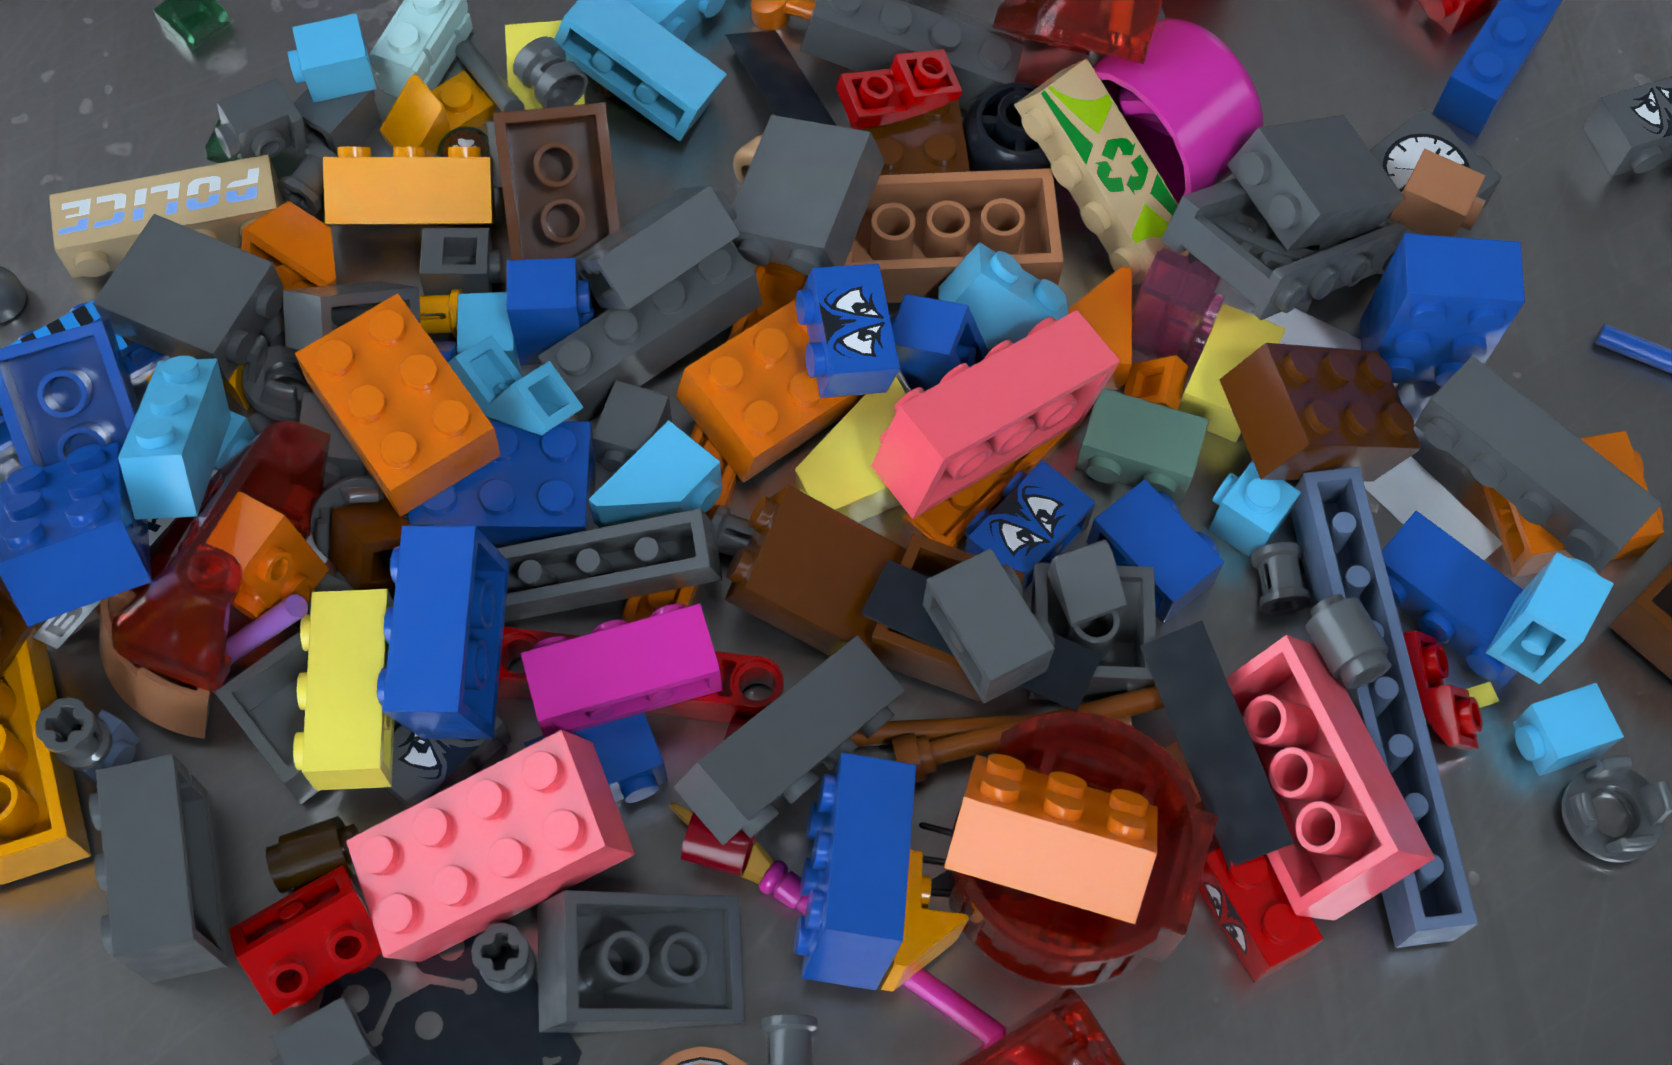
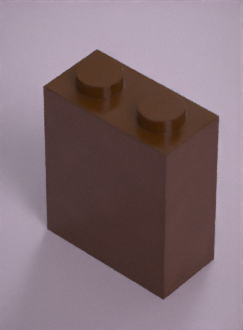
(809, 570)

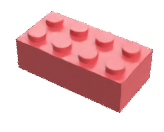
(992, 411)
(1329, 782)
(489, 847)

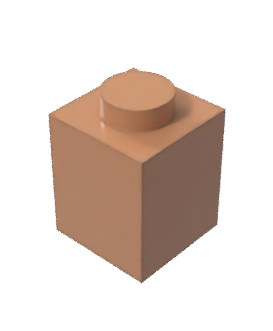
(1440, 197)

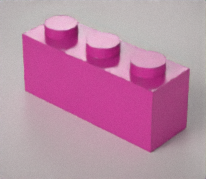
(621, 669)

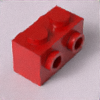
(306, 941)

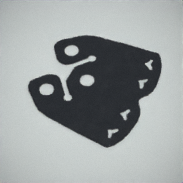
(476, 1027)

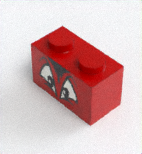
(1256, 914)

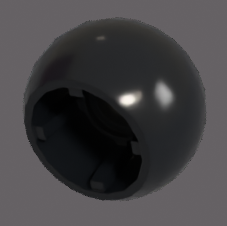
(996, 132)

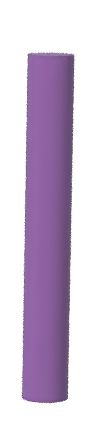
(266, 626)

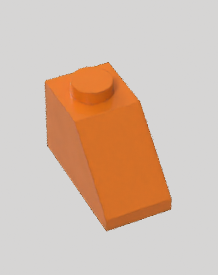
(295, 244)
(1110, 315)

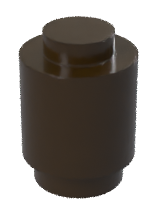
(310, 854)

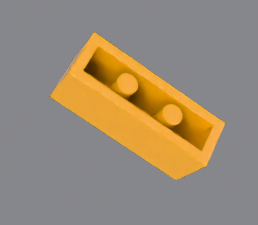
(408, 187)

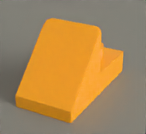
(426, 115)
(925, 930)

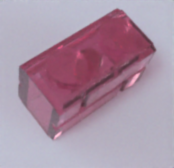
(1175, 307)

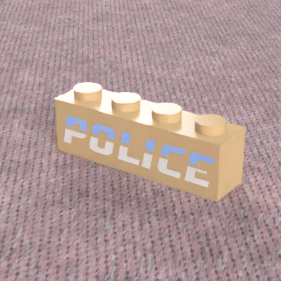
(101, 222)

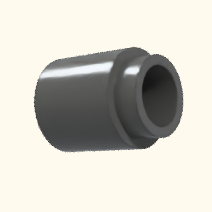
(1348, 641)

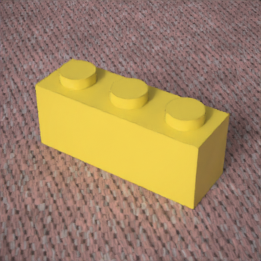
(345, 731)

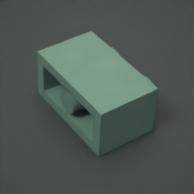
(1141, 441)

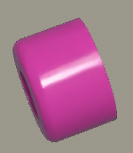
(1185, 104)

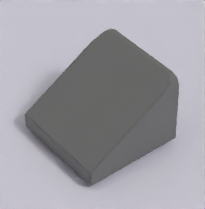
(1087, 583)

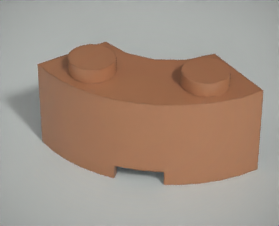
(148, 692)

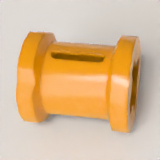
(440, 304)

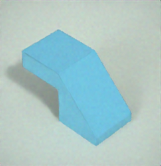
(527, 402)

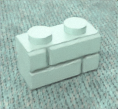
(420, 42)

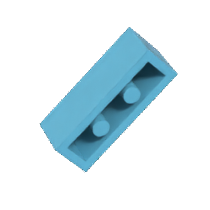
(640, 62)
(175, 438)

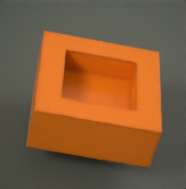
(1158, 381)

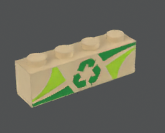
(1101, 166)

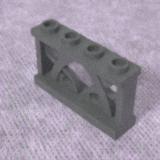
(1215, 230)

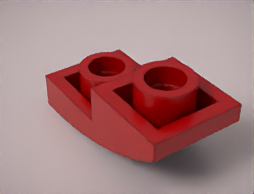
(908, 89)
(1446, 707)

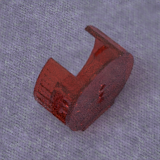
(1065, 943)

